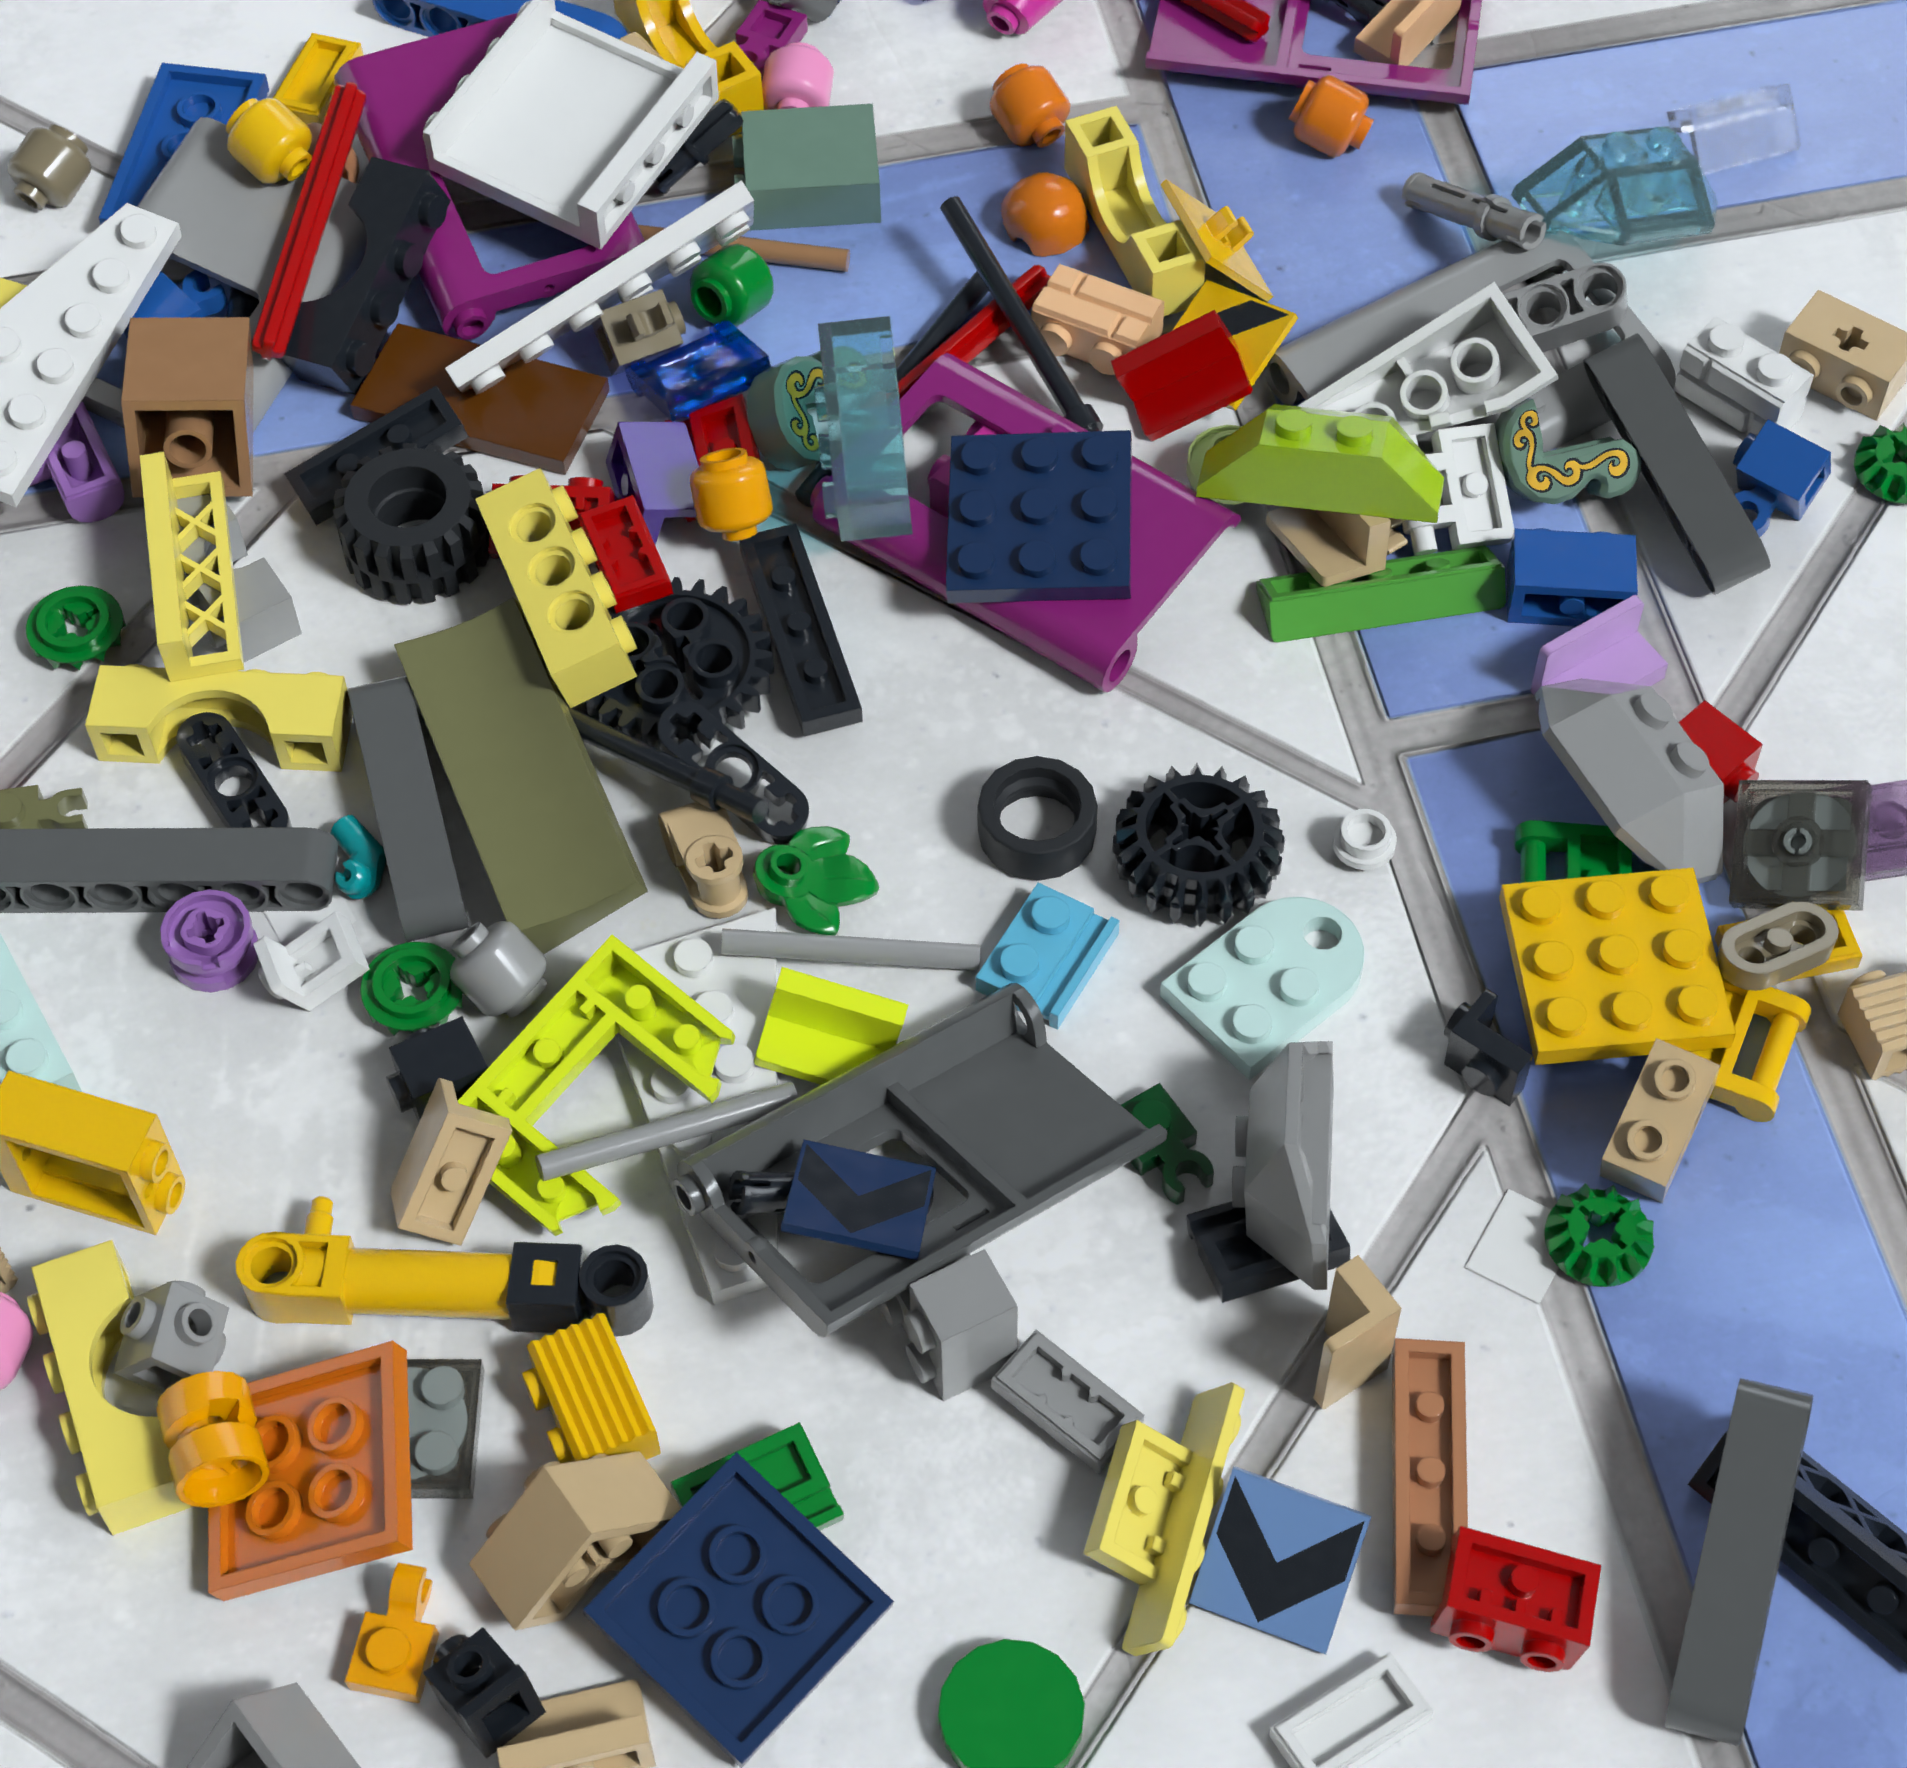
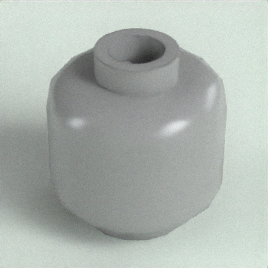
(498, 968)

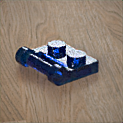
(699, 371)

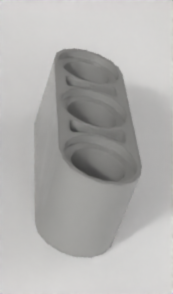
(1568, 296)

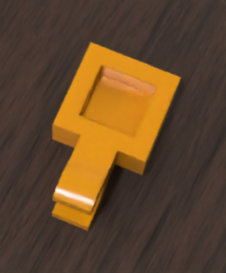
(396, 1646)

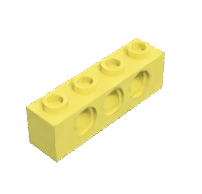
(556, 588)

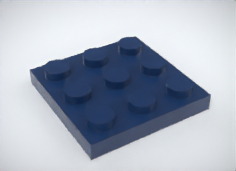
(1040, 517)
(738, 1609)

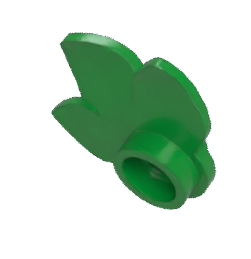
(819, 881)

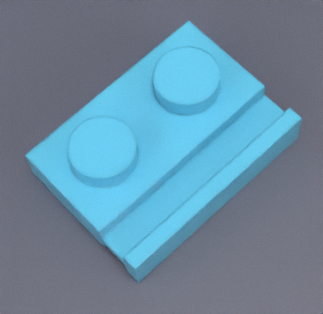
(1049, 951)

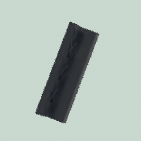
(1839, 1548)

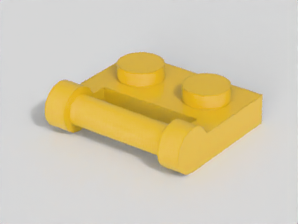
(1788, 1015)

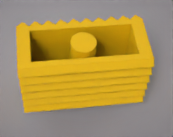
(588, 1394)

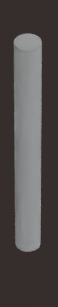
(850, 949)
(663, 1132)

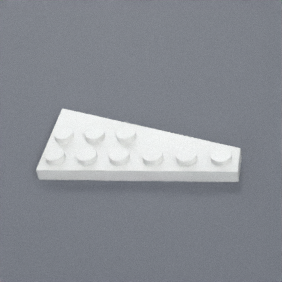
(626, 278)
(64, 331)
(738, 995)

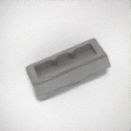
(1065, 1400)

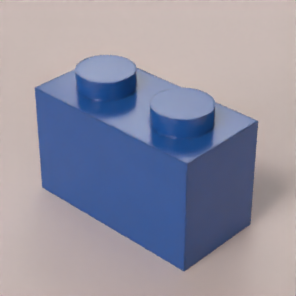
(1568, 575)

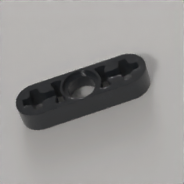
(708, 731)
(234, 762)

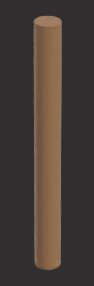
(782, 252)

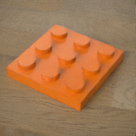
(334, 1475)

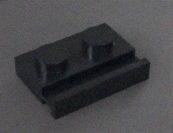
(1238, 1263)

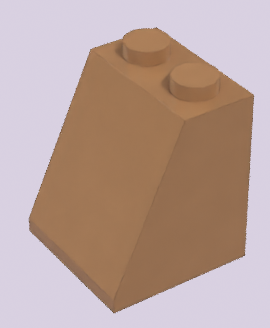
(190, 398)

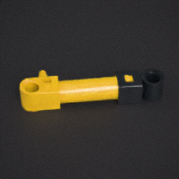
(534, 1287)

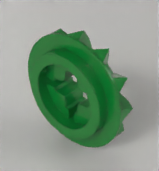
(1875, 465)
(80, 605)
(415, 964)
(1599, 1262)

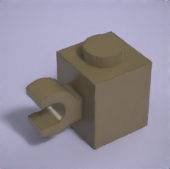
(639, 330)

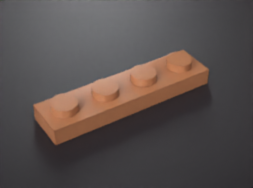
(1427, 1468)

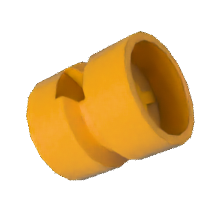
(212, 1439)

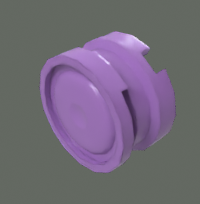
(209, 940)

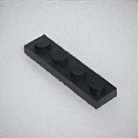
(800, 630)

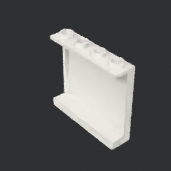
(568, 122)

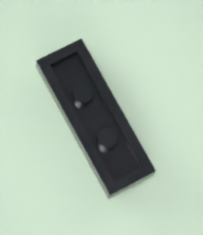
(419, 421)

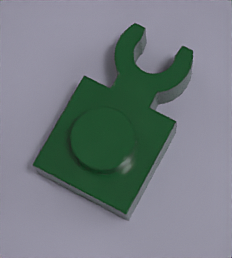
(1173, 1155)

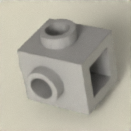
(170, 1335)

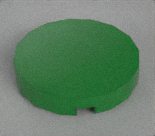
(1011, 1708)

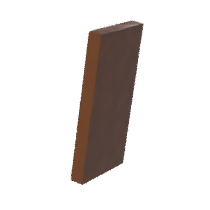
(528, 417)

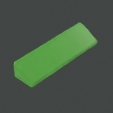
(1402, 593)

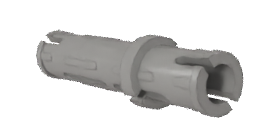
(1488, 215)

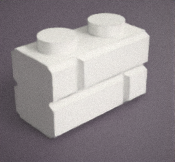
(1741, 379)

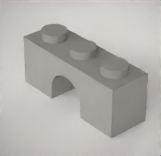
(263, 602)

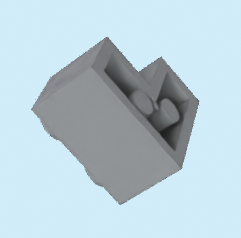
(957, 1324)

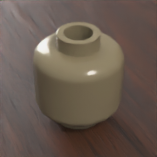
(49, 167)

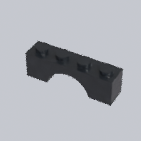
(342, 332)

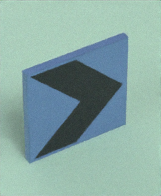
(1280, 1559)

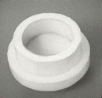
(1364, 840)

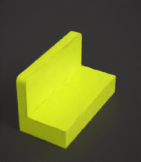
(825, 1027)

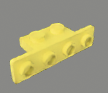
(1158, 1512)

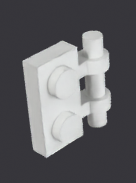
(1472, 494)

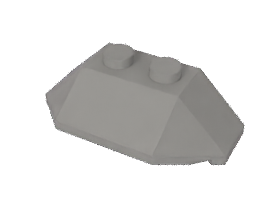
(1638, 771)
(1289, 1160)

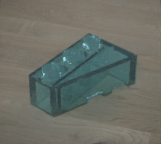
(863, 430)

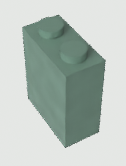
(810, 166)

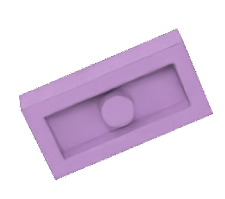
(1602, 650)

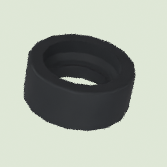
(1046, 779)

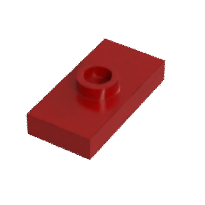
(626, 553)

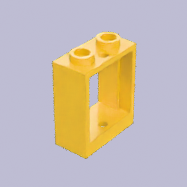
(87, 1154)

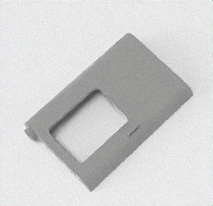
(235, 235)

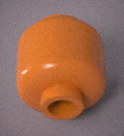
(1029, 105)
(1331, 116)

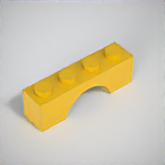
(677, 36)

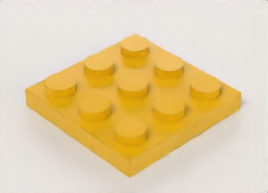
(1615, 965)

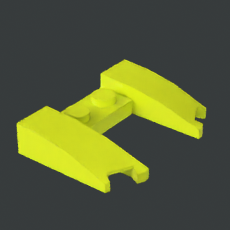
(605, 997)

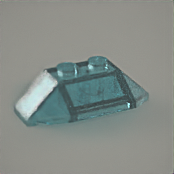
(1622, 189)

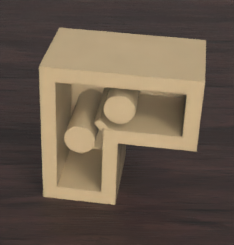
(568, 1532)

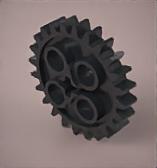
(700, 638)

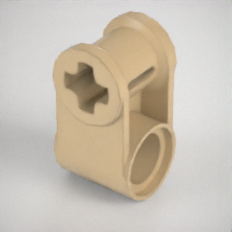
(706, 857)

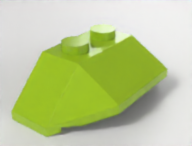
(1324, 465)

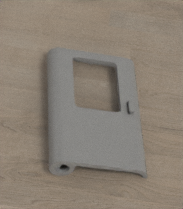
(1334, 350)

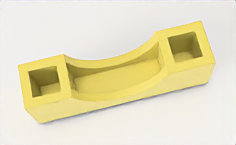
(1108, 170)
(300, 715)
(123, 1453)

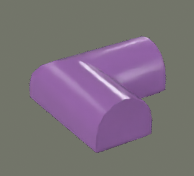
(83, 471)

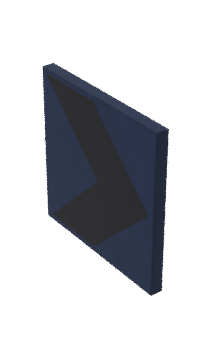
(859, 1199)

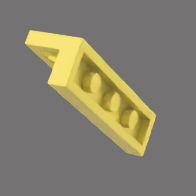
(168, 566)

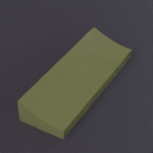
(521, 776)

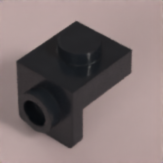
(1482, 1055)

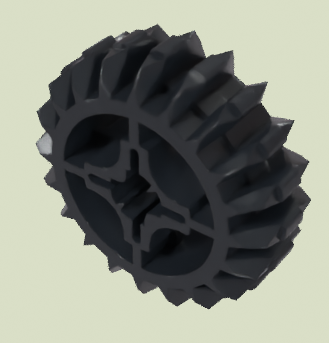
(1195, 864)

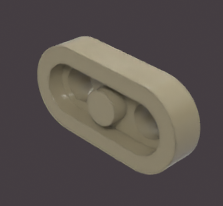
(1767, 950)

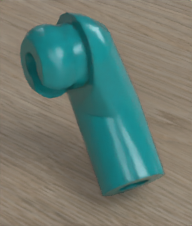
(365, 861)

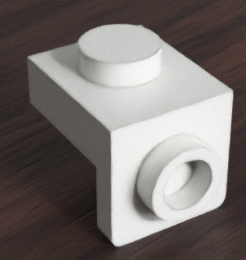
(312, 964)

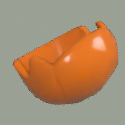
(1045, 213)

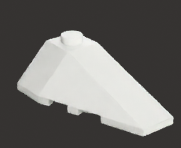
(1449, 371)

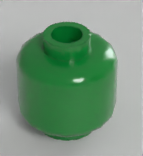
(731, 285)

